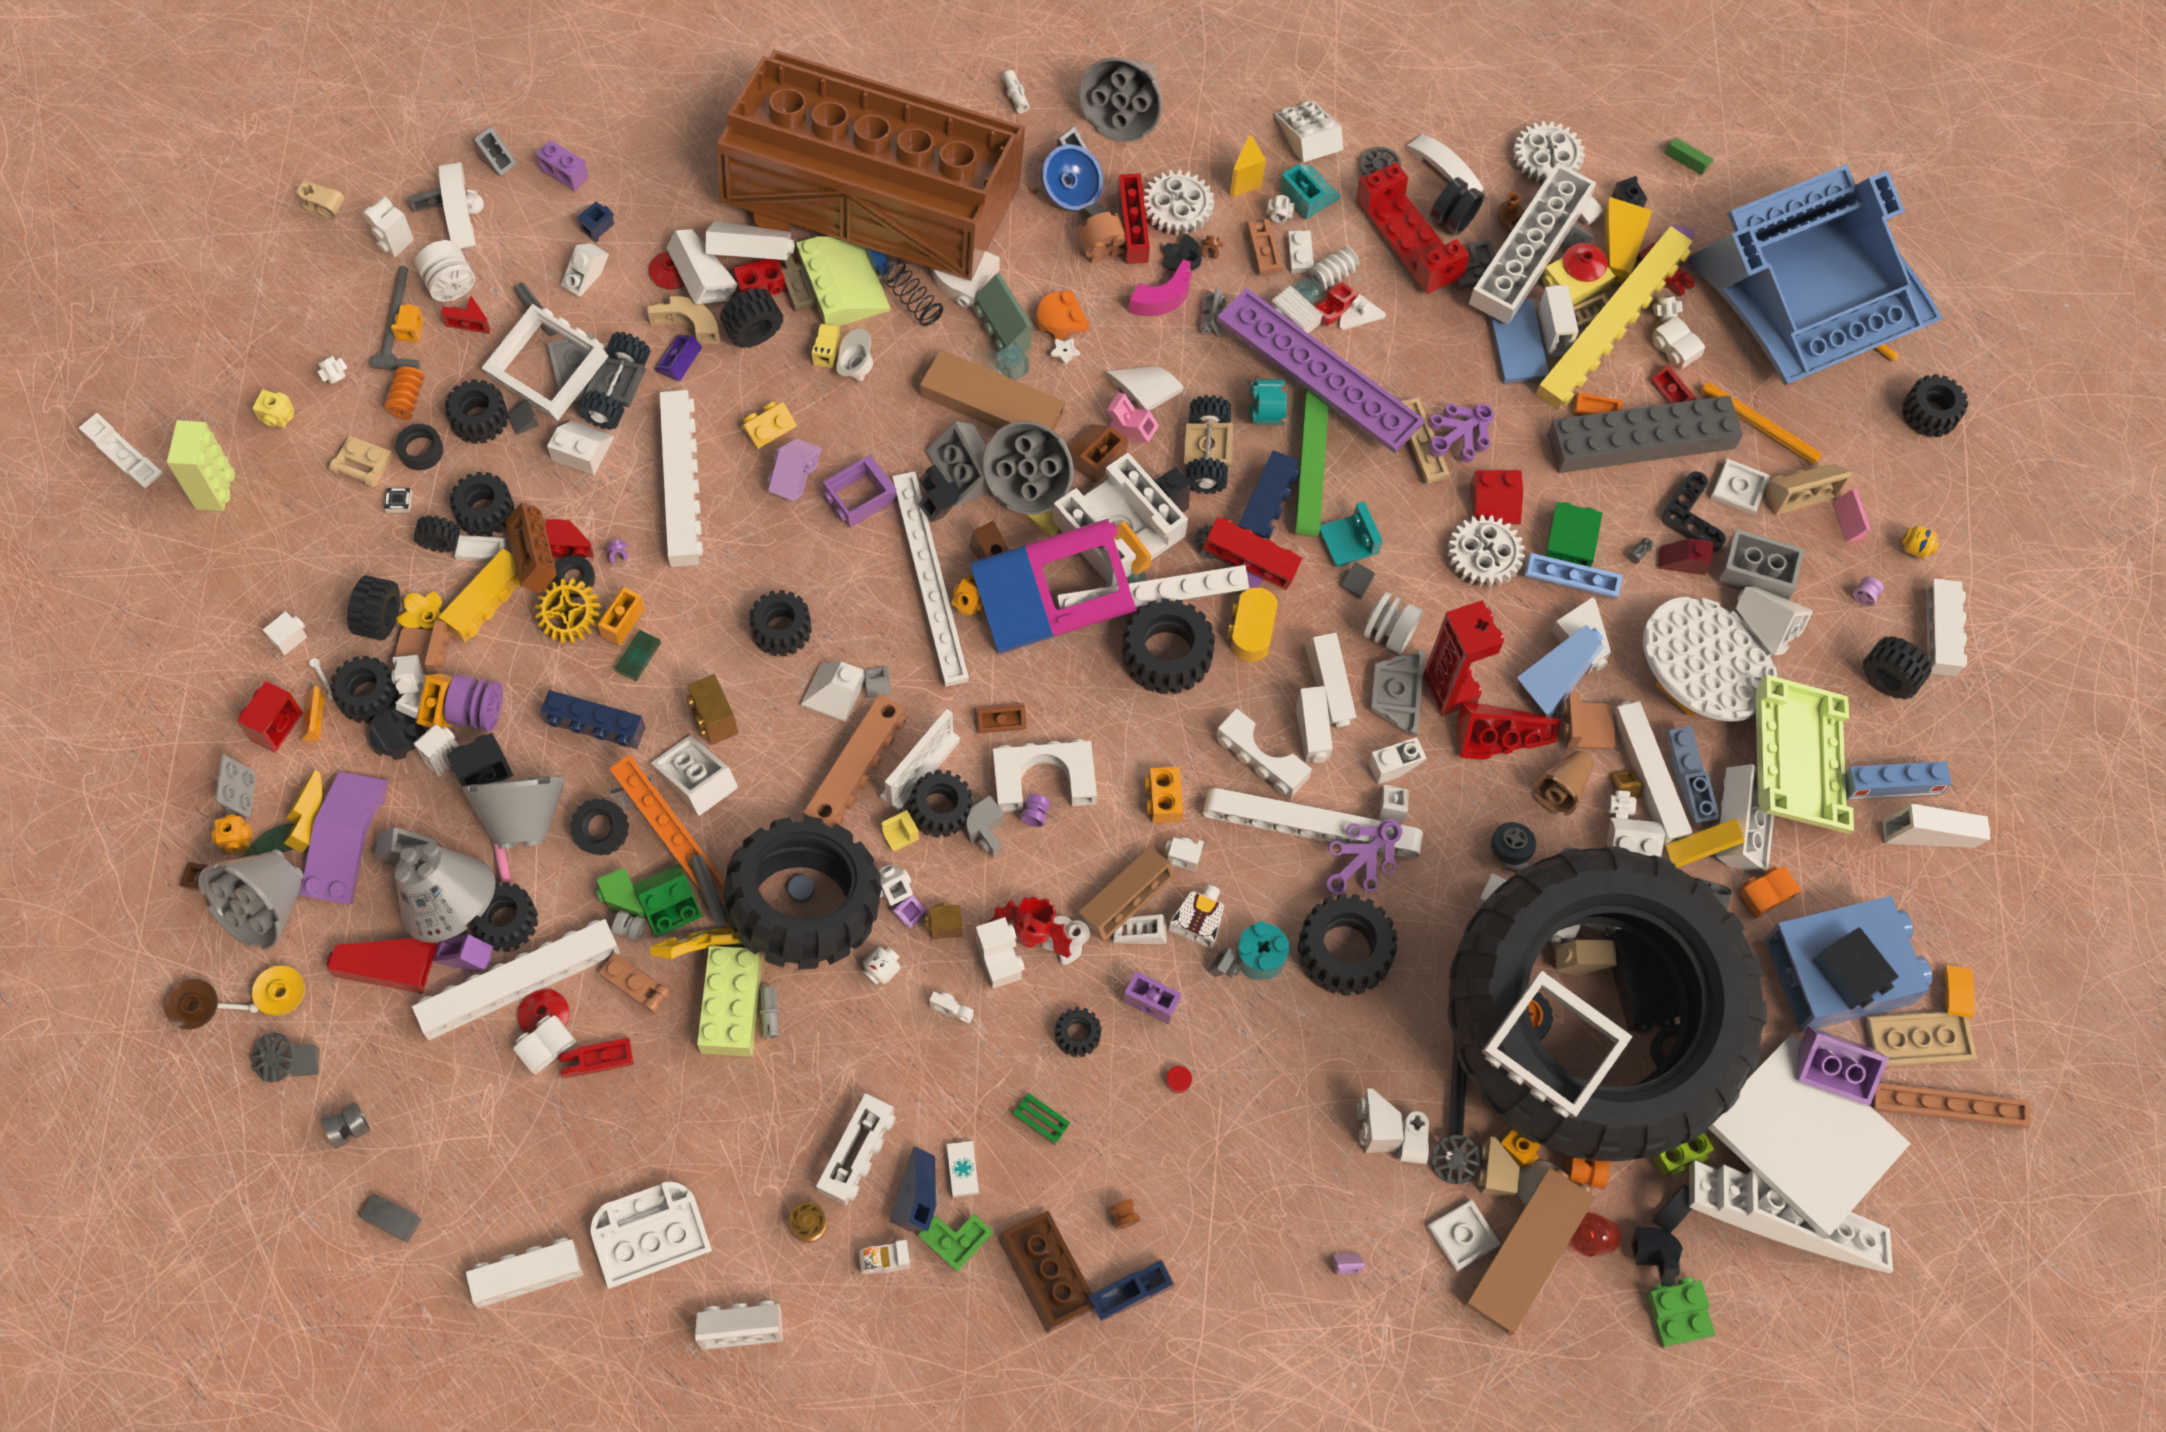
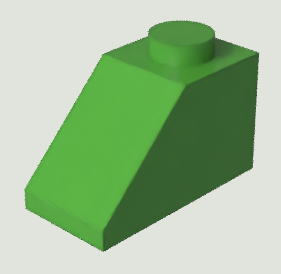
(619, 893)

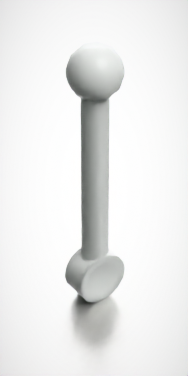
(315, 664)
(252, 1007)

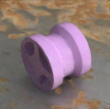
(1868, 591)

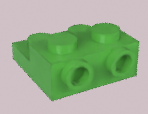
(1680, 1312)

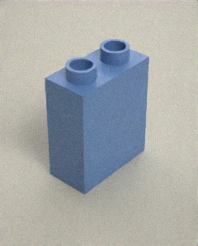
(1810, 994)

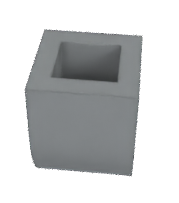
(981, 822)

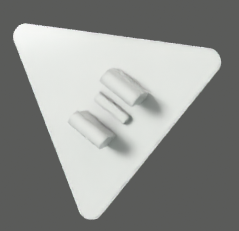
(1360, 313)

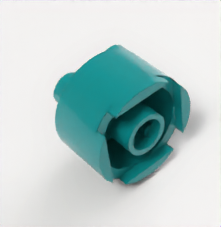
(1268, 402)
(1265, 964)

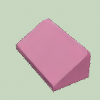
(1851, 516)

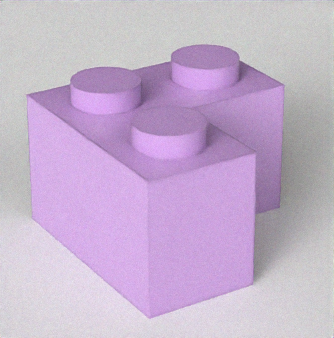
(792, 467)

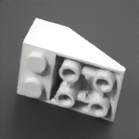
(1310, 131)

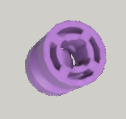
(1035, 810)

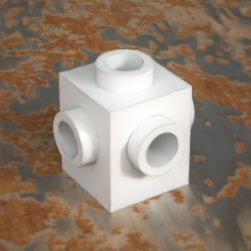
(894, 884)

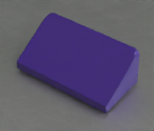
(679, 357)

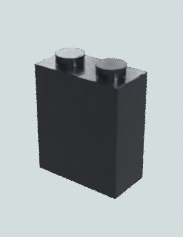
(1856, 969)

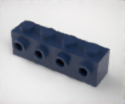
(1269, 495)
(593, 719)

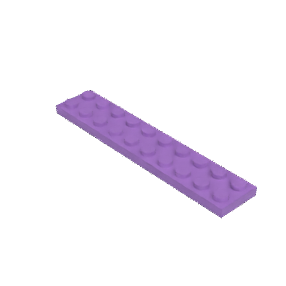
(1320, 370)

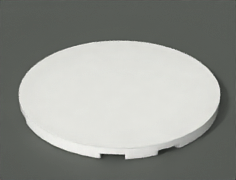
(1706, 657)

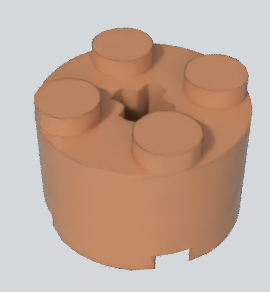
(1102, 236)

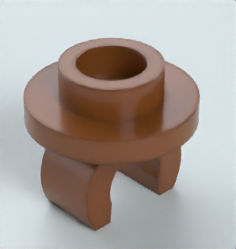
(1211, 243)

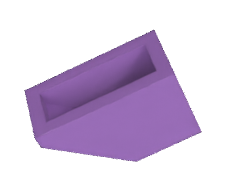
(463, 953)

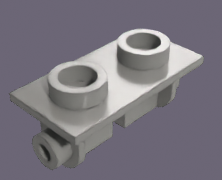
(1215, 304)

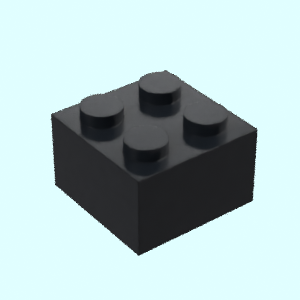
(480, 762)

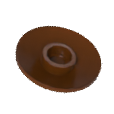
(184, 996)

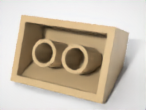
(1807, 487)

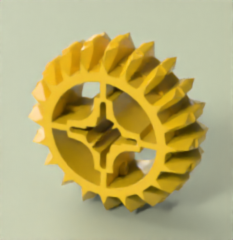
(558, 612)

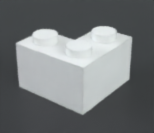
(996, 949)

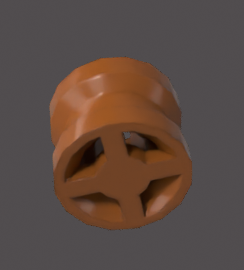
(1124, 1214)

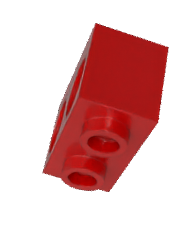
(758, 276)

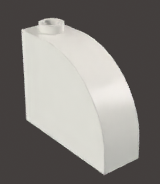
(965, 290)

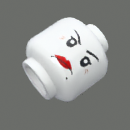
(881, 965)

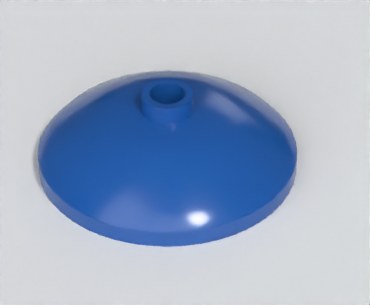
(1080, 171)

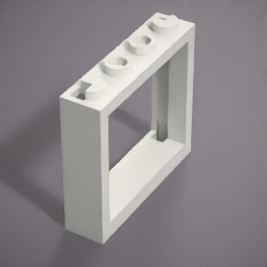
(518, 338)
(1581, 1009)

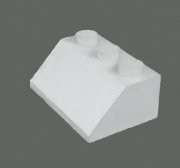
(739, 1325)

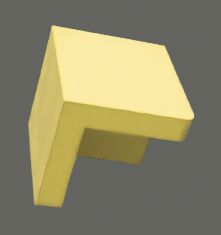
(899, 831)

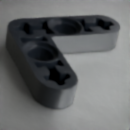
(1683, 512)

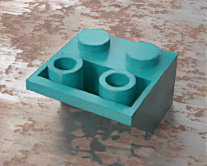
(1307, 190)

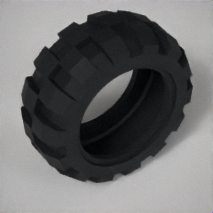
(802, 846)

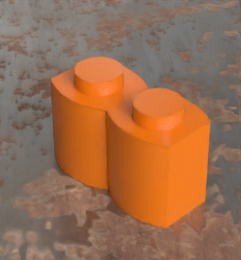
(1769, 891)

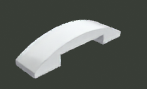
(1443, 160)
(456, 206)
(120, 451)

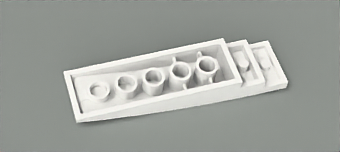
(1756, 1207)

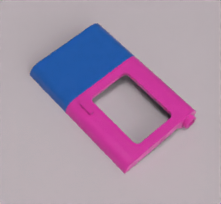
(1019, 596)

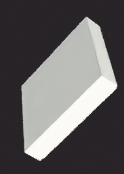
(1740, 487)
(1463, 1235)

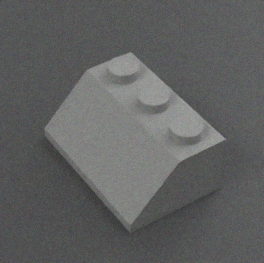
(960, 459)

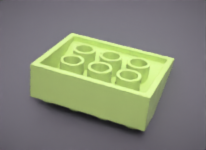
(841, 280)

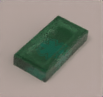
(637, 655)

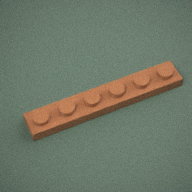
(1952, 1105)

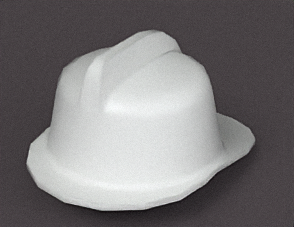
(855, 355)

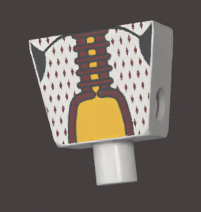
(1199, 917)

